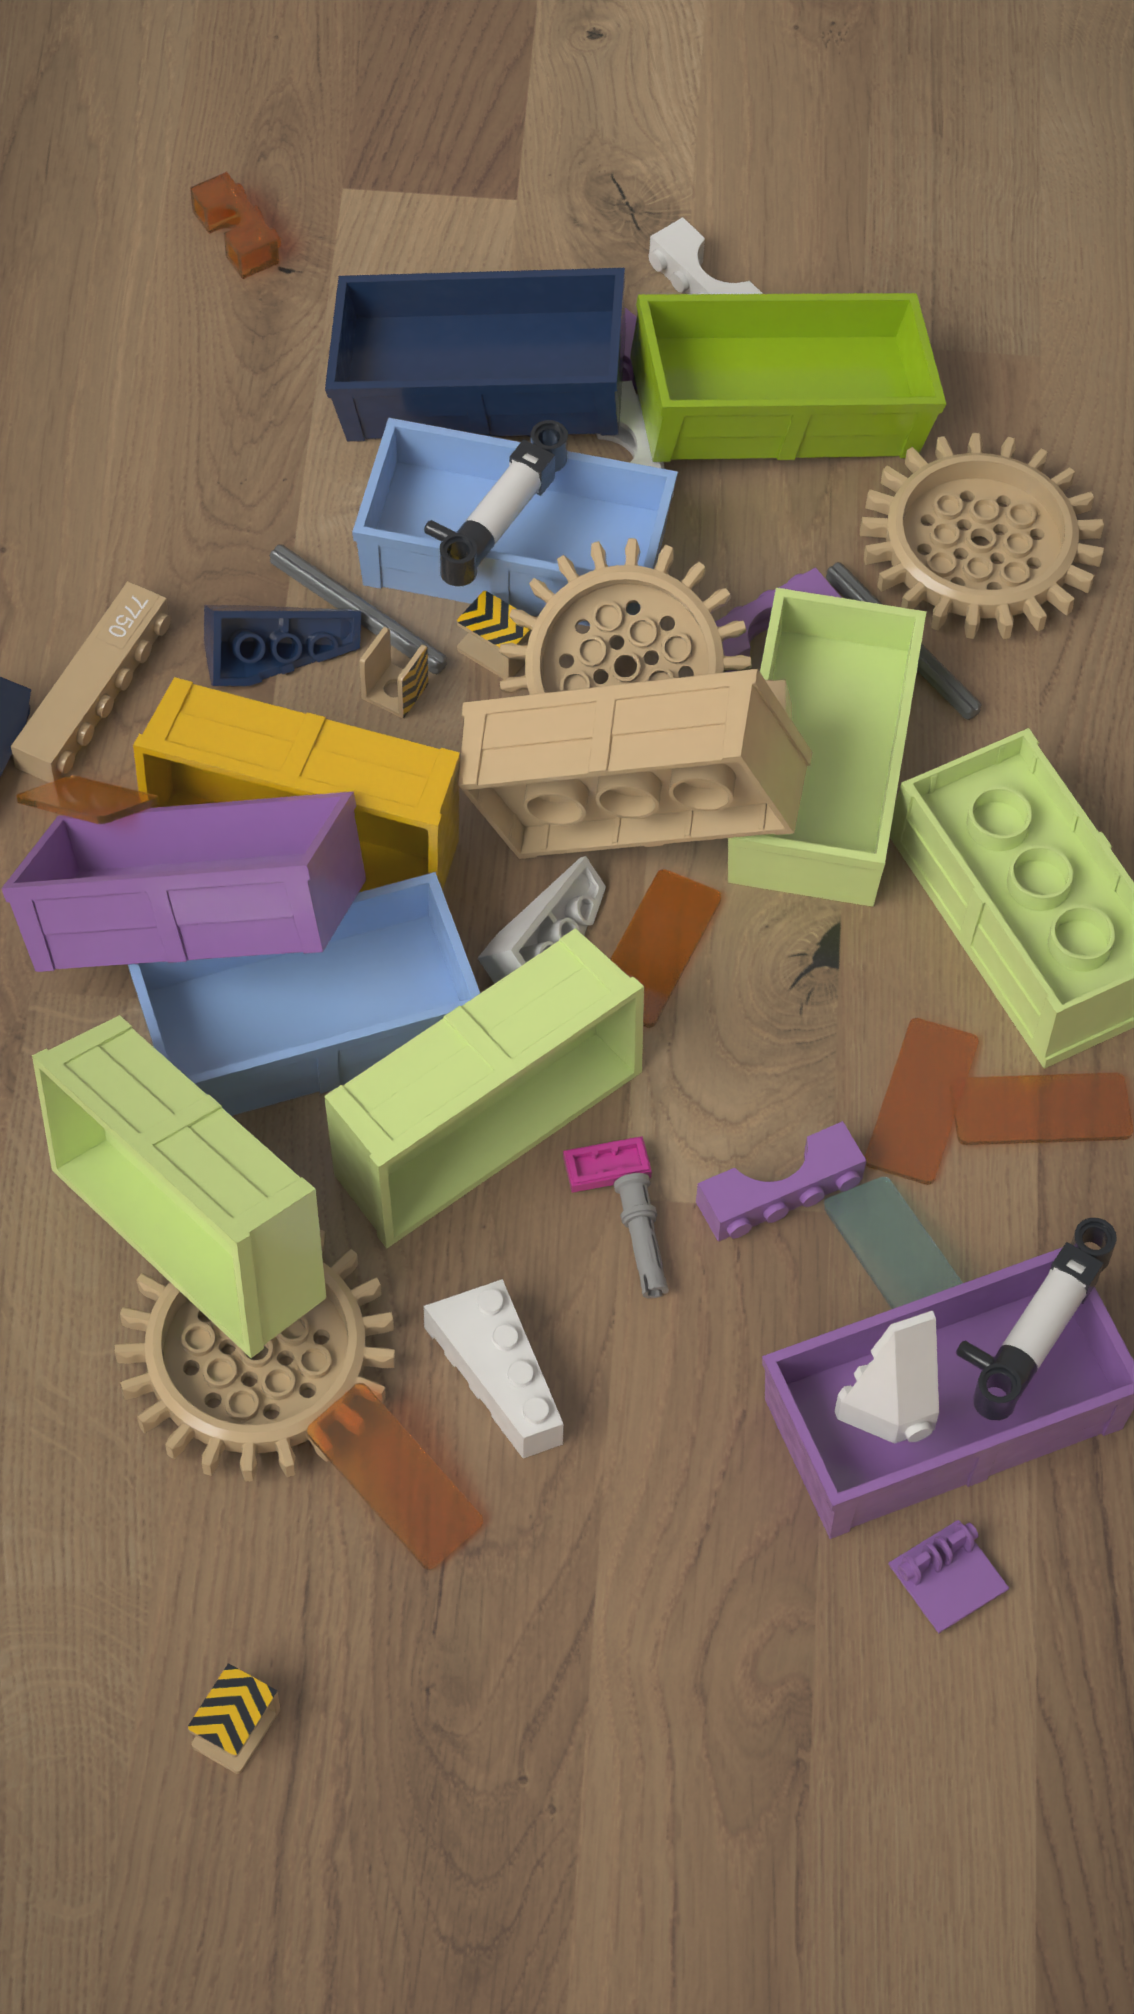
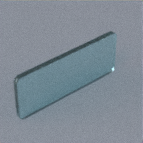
(890, 1242)

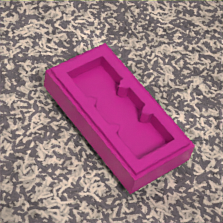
(605, 1163)

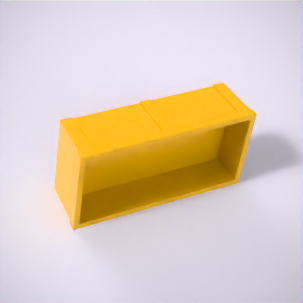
(237, 749)

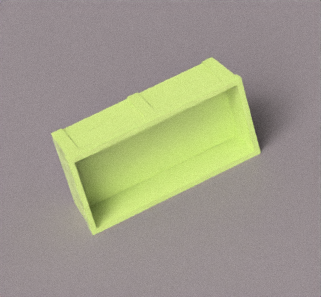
(851, 701)
(1025, 892)
(485, 1085)
(182, 1182)

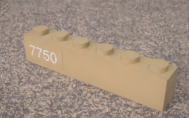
(91, 683)

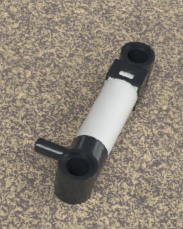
(529, 473)
(1043, 1320)

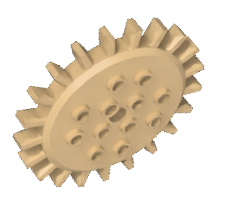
(964, 586)
(602, 601)
(180, 1340)

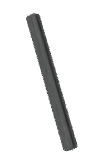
(343, 598)
(928, 664)

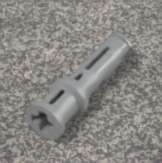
(640, 1218)

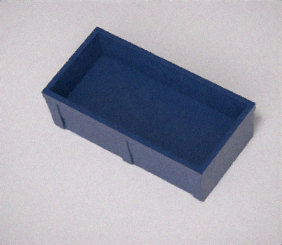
(479, 351)

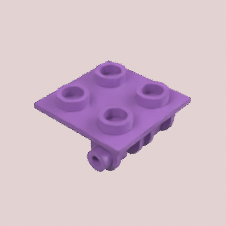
(949, 1575)

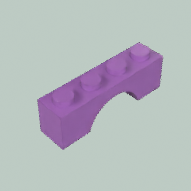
(758, 612)
(737, 1203)

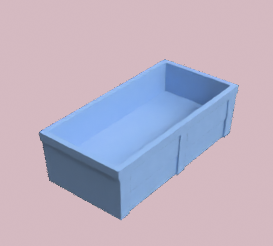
(447, 472)
(310, 1021)

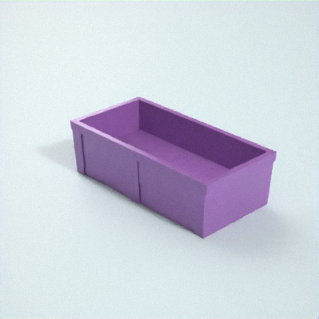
(189, 882)
(858, 1477)

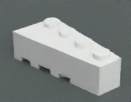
(496, 1359)

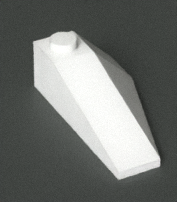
(563, 906)
(899, 1388)

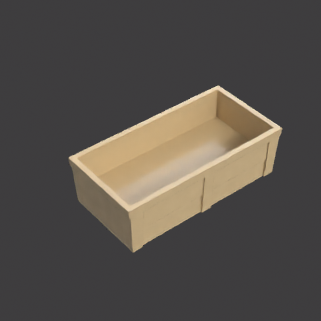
(634, 764)

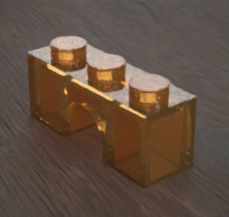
(250, 242)

